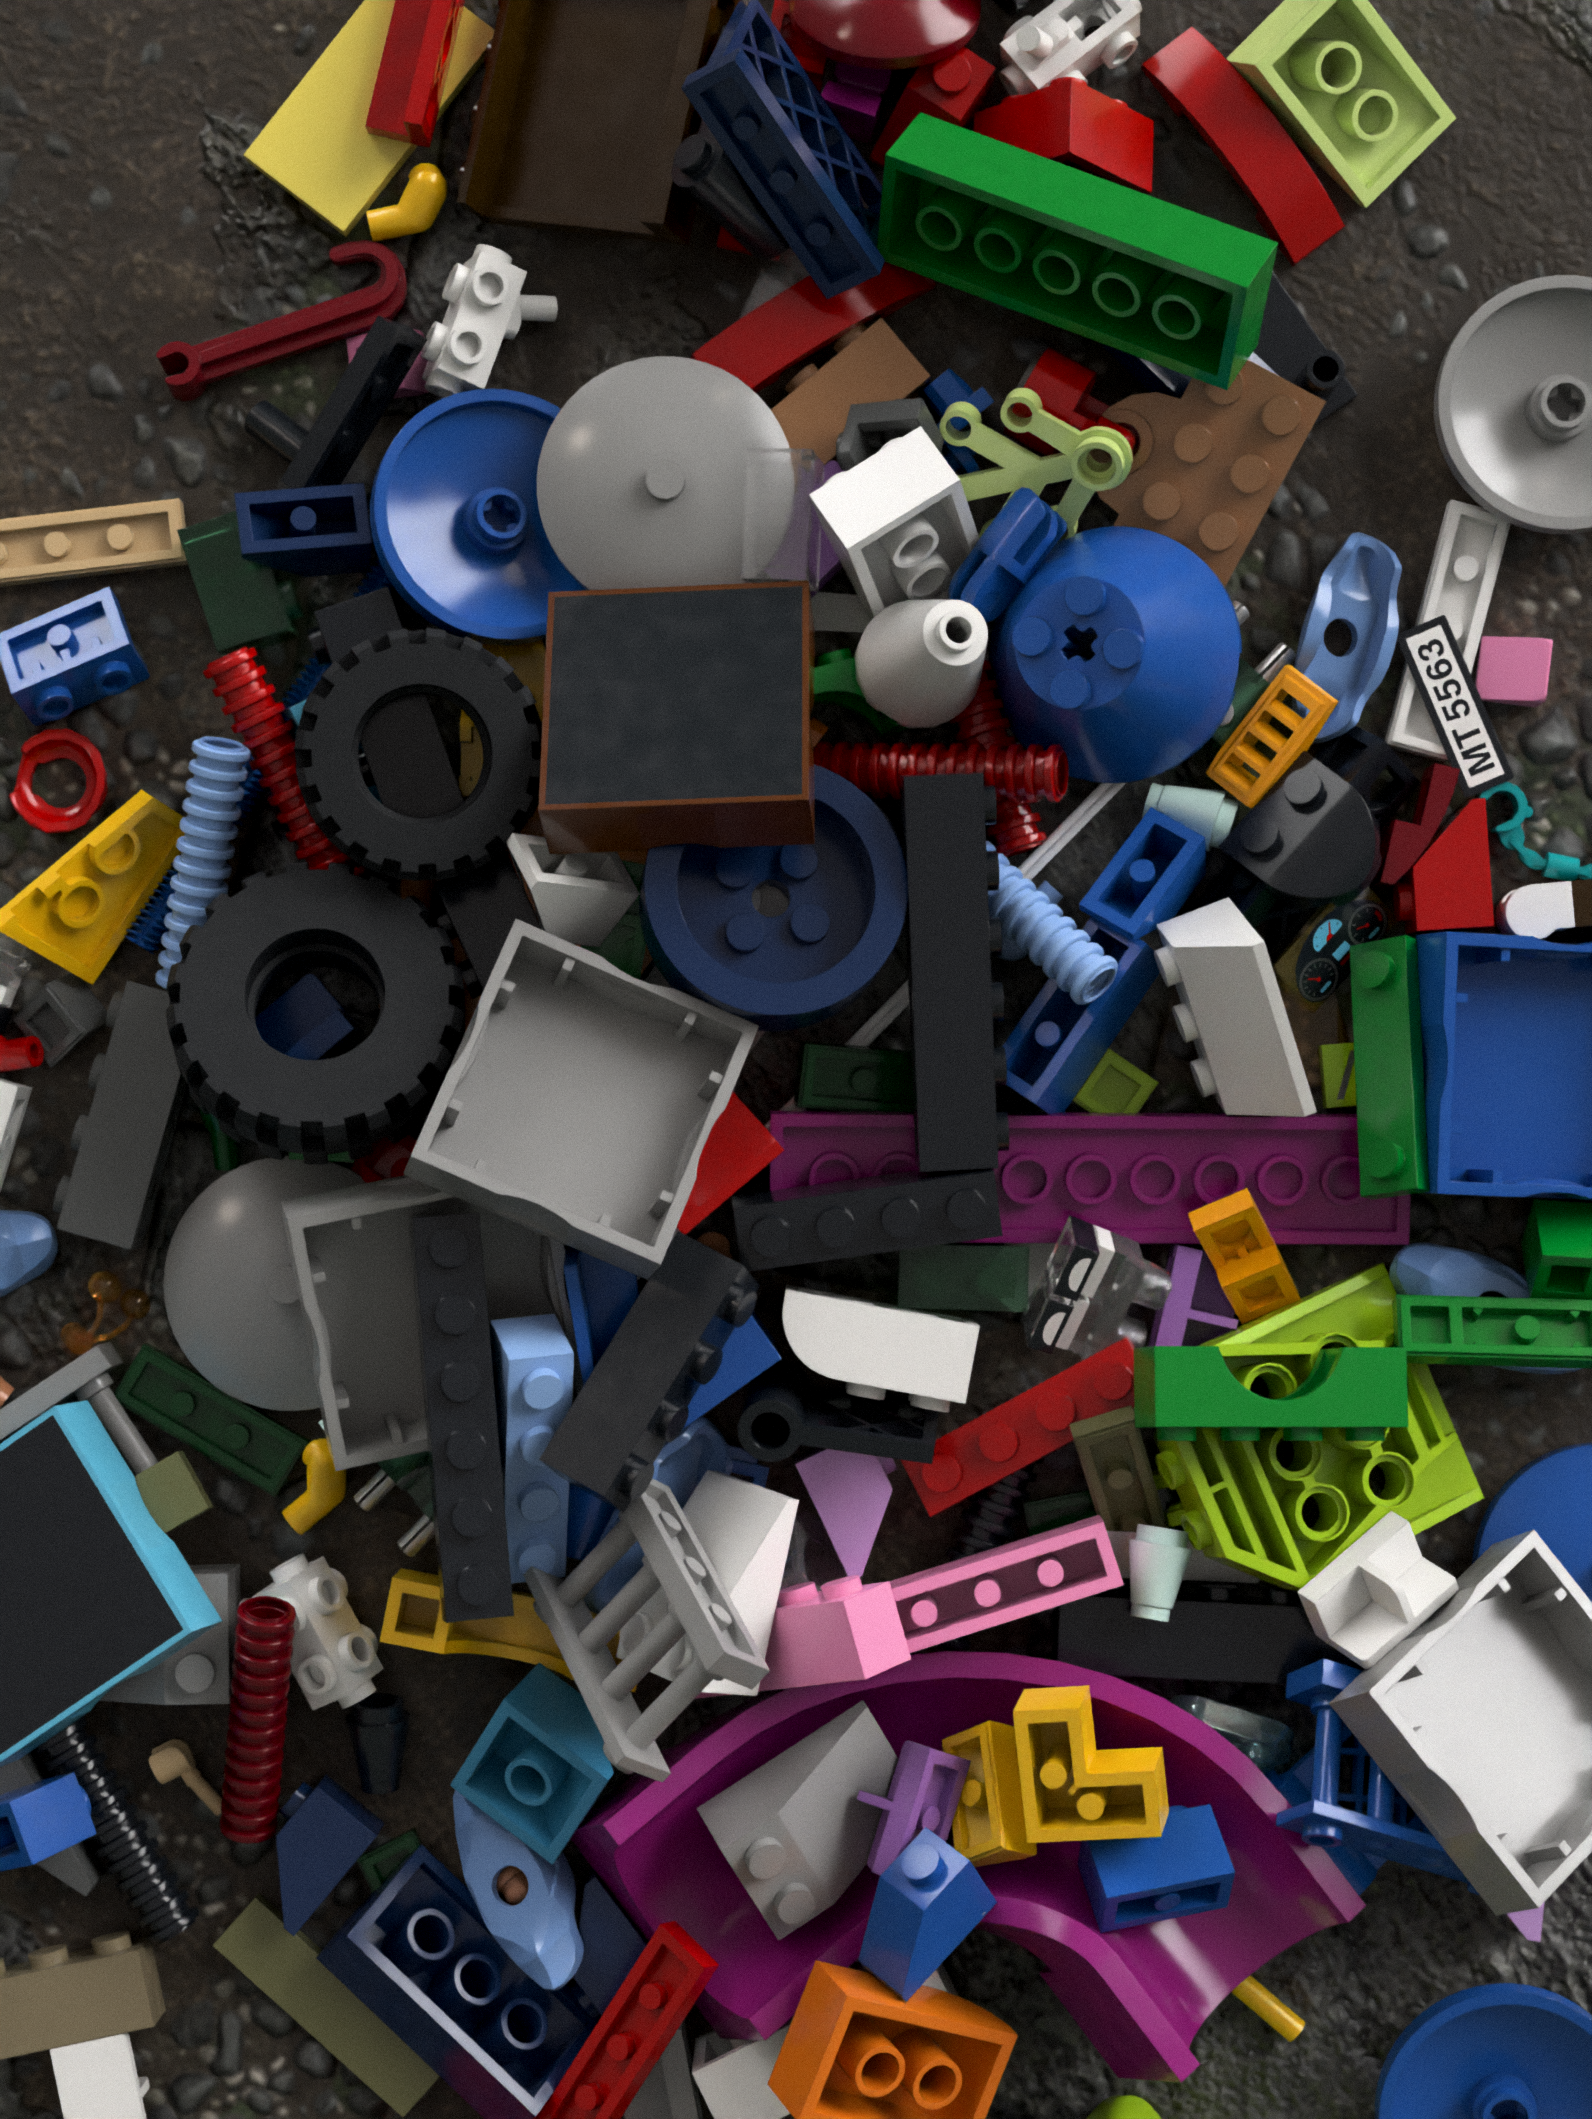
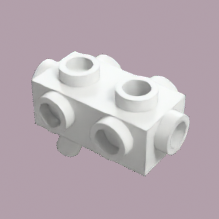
(1055, 42)
(480, 313)
(330, 1647)

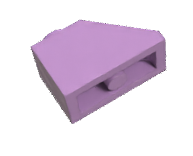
(850, 1499)

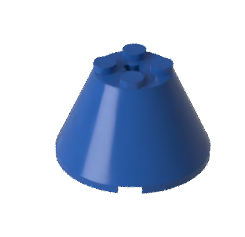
(1117, 654)

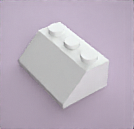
(1233, 1013)

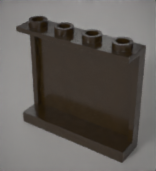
(588, 116)

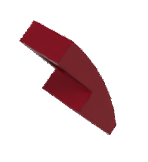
(1404, 841)

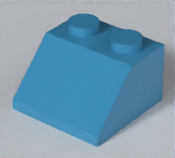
(538, 1764)

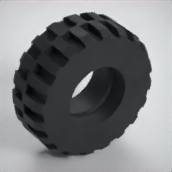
(296, 925)

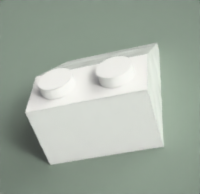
(898, 523)
(747, 1542)

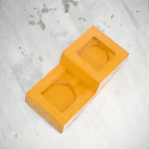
(1244, 1256)

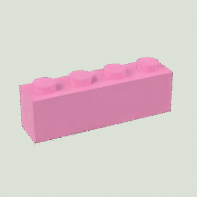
(1006, 1583)
(832, 1634)

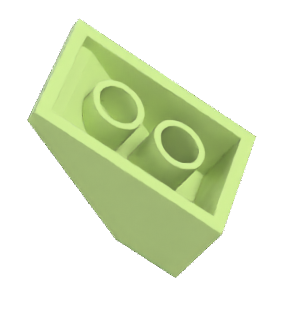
(1343, 91)

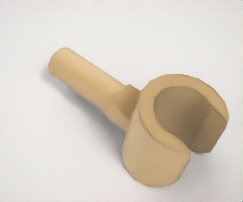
(177, 1759)

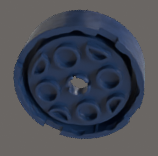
(793, 967)

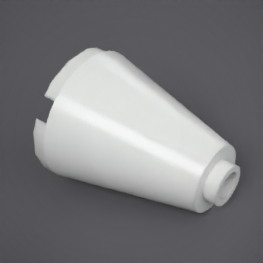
(922, 660)

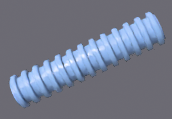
(205, 840)
(1049, 936)

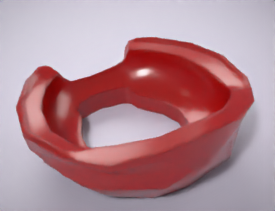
(46, 748)

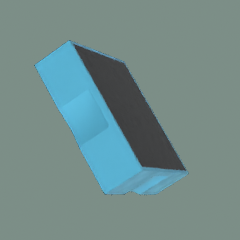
(83, 1578)

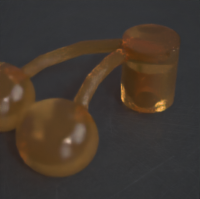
(105, 1288)

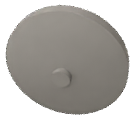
(1520, 405)
(651, 475)
(235, 1283)

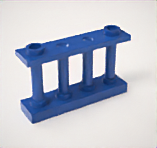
(1331, 1826)

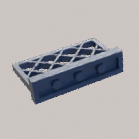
(790, 174)

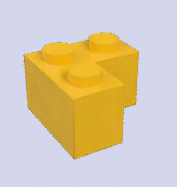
(1074, 1788)

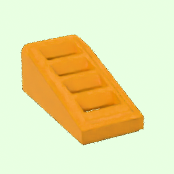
(1239, 748)

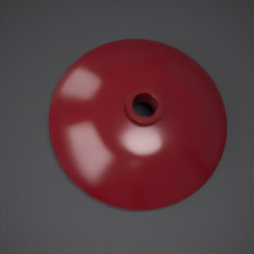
(885, 31)

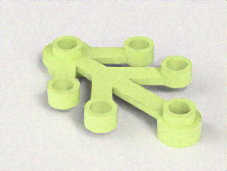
(1025, 469)

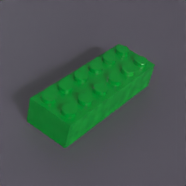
(1074, 250)

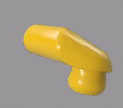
(416, 207)
(324, 1488)

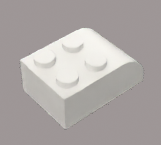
(882, 1346)

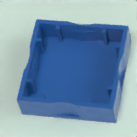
(1507, 1064)

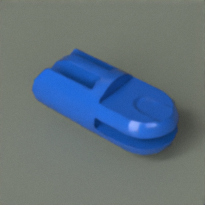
(1007, 553)

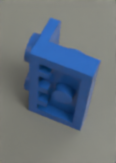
(70, 657)

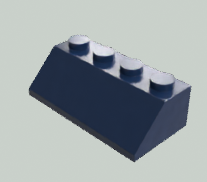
(454, 1993)

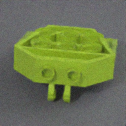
(1250, 1508)

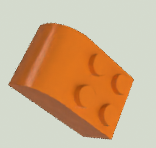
(874, 2056)

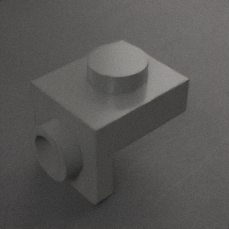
(877, 423)

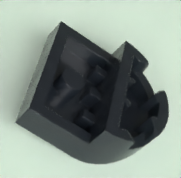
(1308, 838)

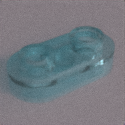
(1256, 1736)

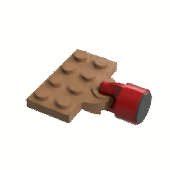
(1199, 460)

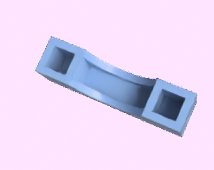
(532, 1398)

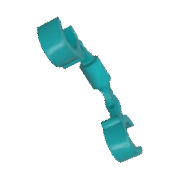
(1512, 838)

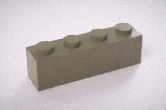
(78, 1994)

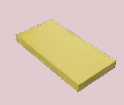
(319, 136)

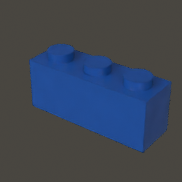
(1064, 1041)

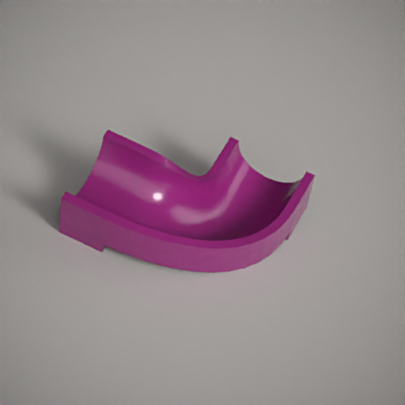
(1128, 1988)

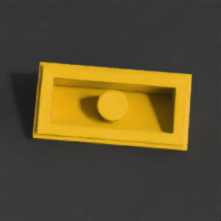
(990, 1809)

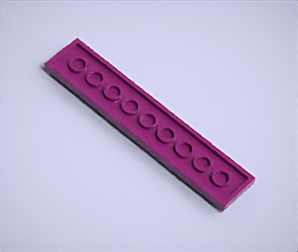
(1125, 1171)

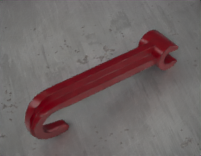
(291, 332)

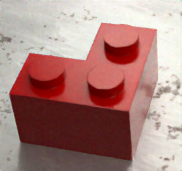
(1076, 129)

